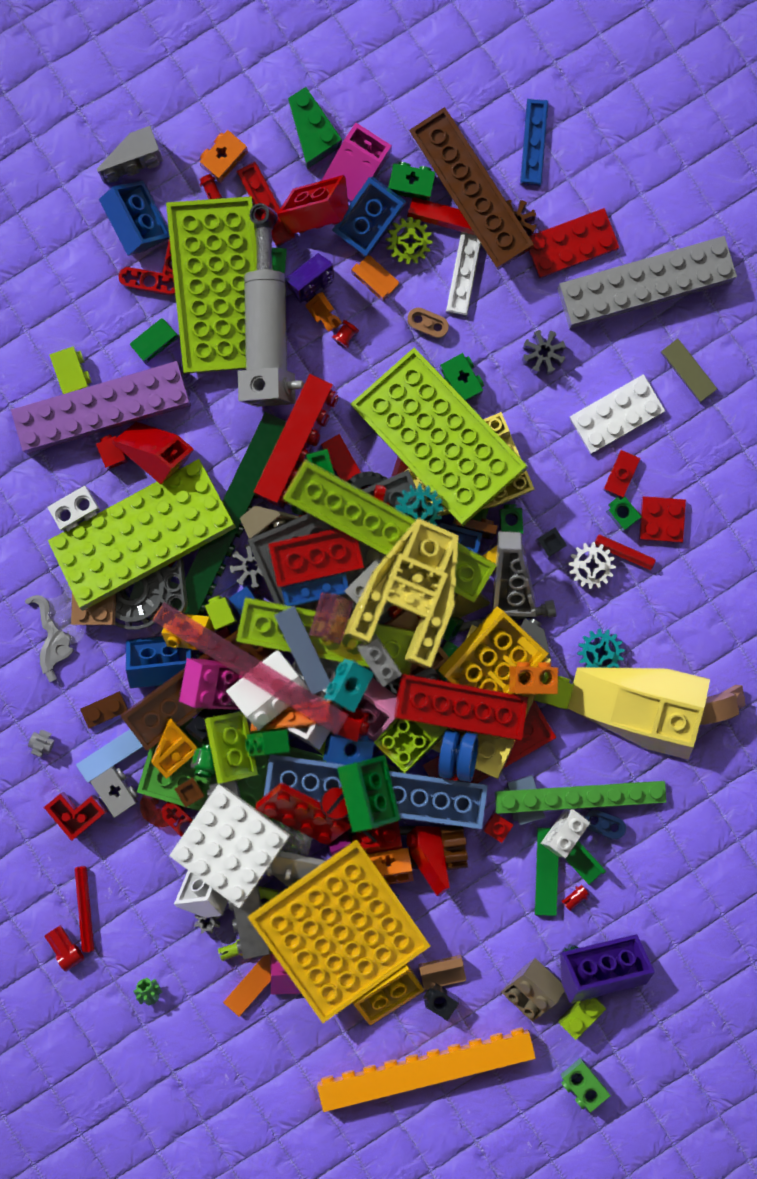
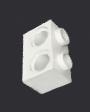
(71, 503)
(565, 833)

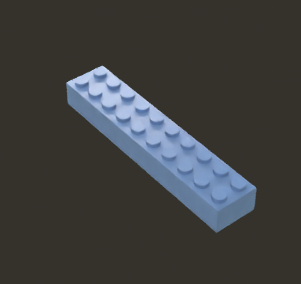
(415, 795)

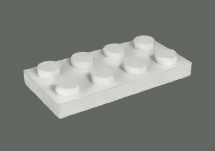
(616, 414)

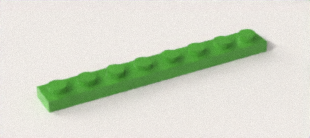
(580, 797)

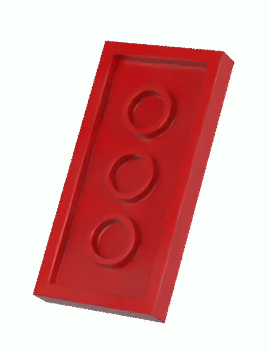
(572, 243)
(314, 556)
(301, 814)

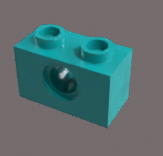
(359, 680)

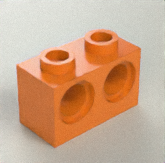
(533, 683)

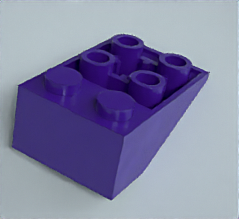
(310, 277)

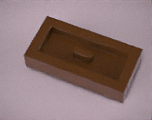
(104, 709)

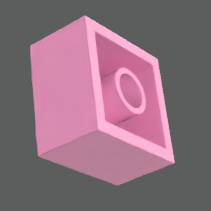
(380, 706)

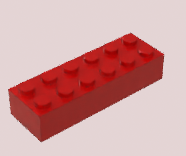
(297, 439)

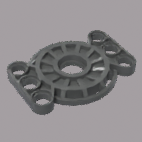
(155, 593)

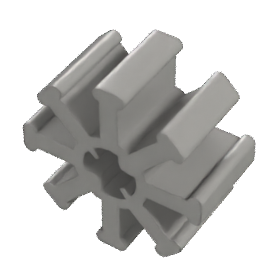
(244, 567)

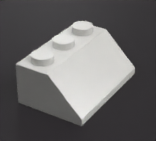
(257, 703)

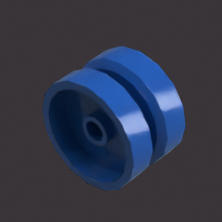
(458, 755)

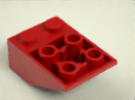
(154, 450)

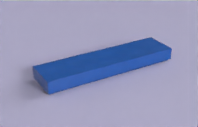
(534, 142)

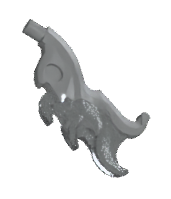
(57, 621)

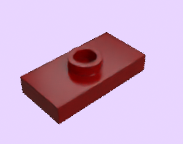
(621, 473)

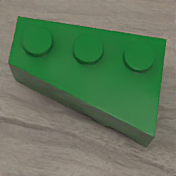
(313, 128)

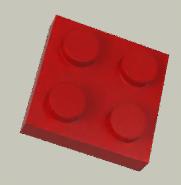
(662, 519)

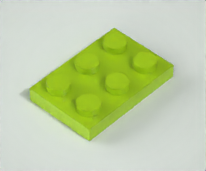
(228, 749)

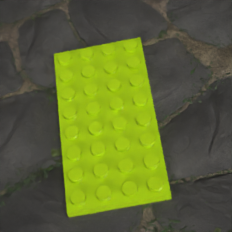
(210, 255)
(439, 436)
(141, 535)

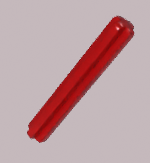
(84, 909)

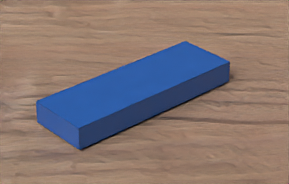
(311, 590)

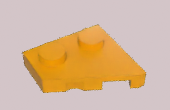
(172, 750)

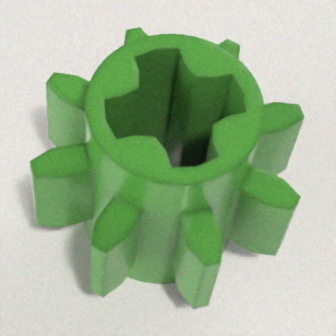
(147, 991)

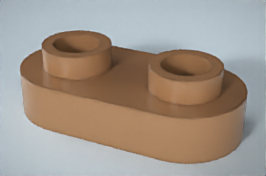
(428, 322)

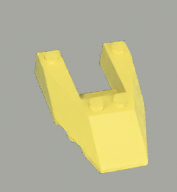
(418, 579)

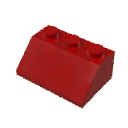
(315, 205)

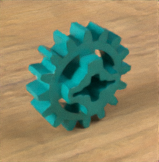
(427, 507)
(604, 641)

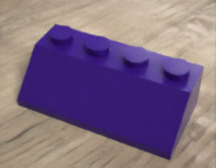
(604, 968)

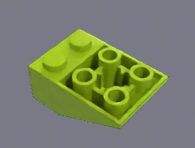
(409, 741)

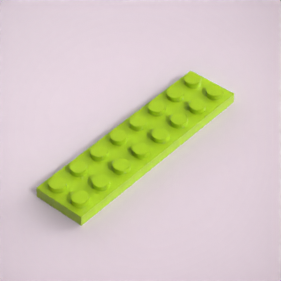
(260, 628)

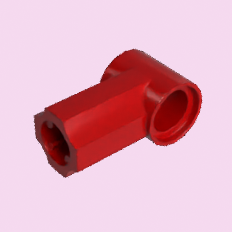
(66, 952)

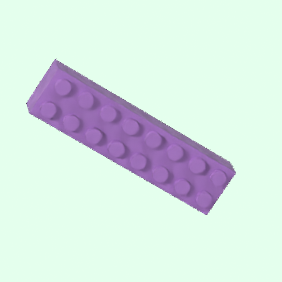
(100, 407)

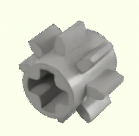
(41, 743)
(207, 926)

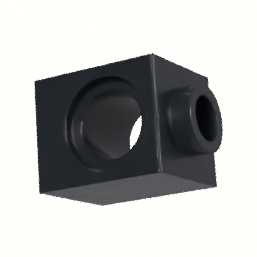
(550, 542)
(443, 1010)

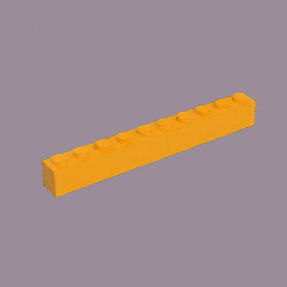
(426, 1069)

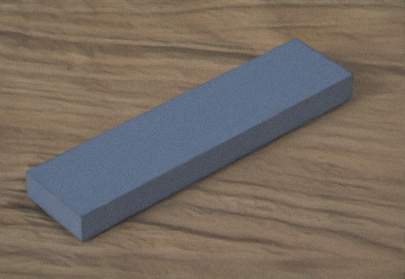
(302, 649)

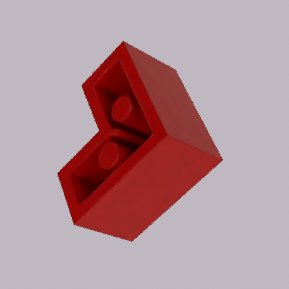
(75, 819)

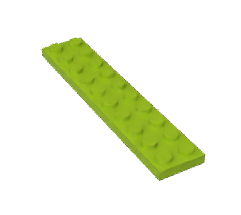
(374, 521)

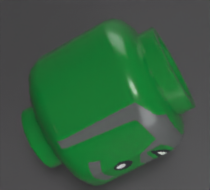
(203, 762)

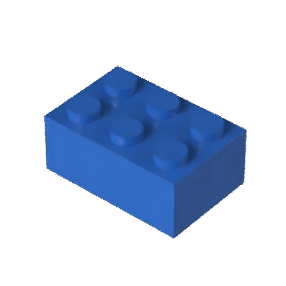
(369, 216)

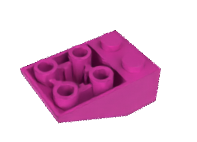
(358, 159)
(207, 683)

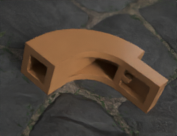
(723, 705)

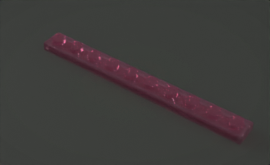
(250, 668)

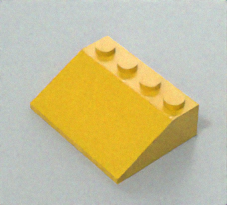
(490, 651)

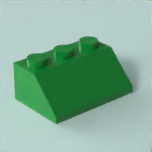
(368, 793)

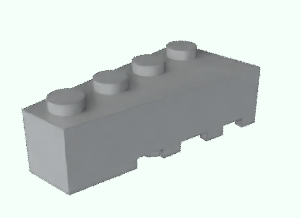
(512, 579)

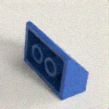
(134, 217)
(152, 662)

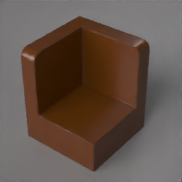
(189, 792)

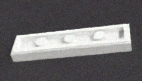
(463, 274)

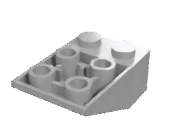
(131, 155)

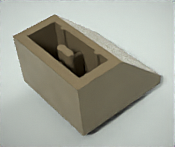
(260, 520)
(533, 990)

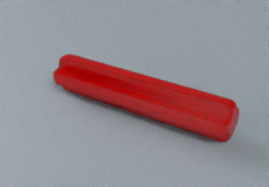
(625, 552)

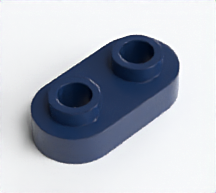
(604, 824)

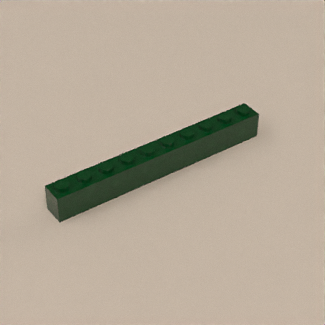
(237, 501)

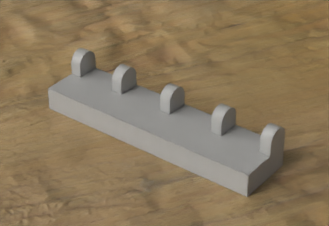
(293, 865)

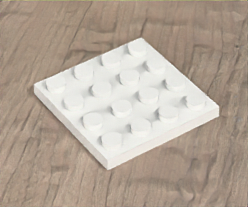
(229, 845)

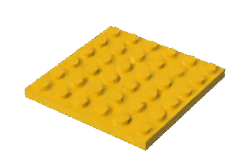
(339, 931)

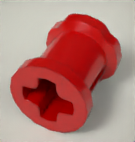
(345, 334)

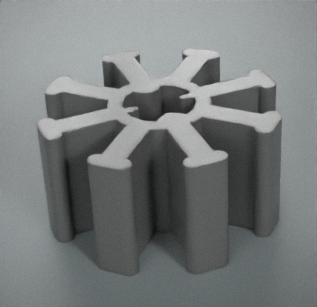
(537, 348)

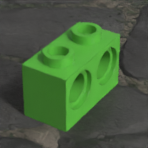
(588, 1082)

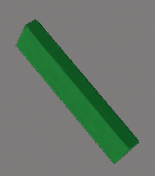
(546, 877)

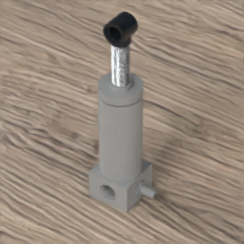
(266, 373)

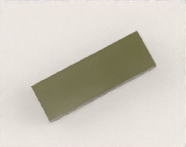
(688, 370)

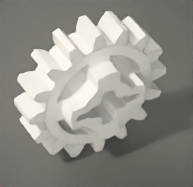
(600, 565)

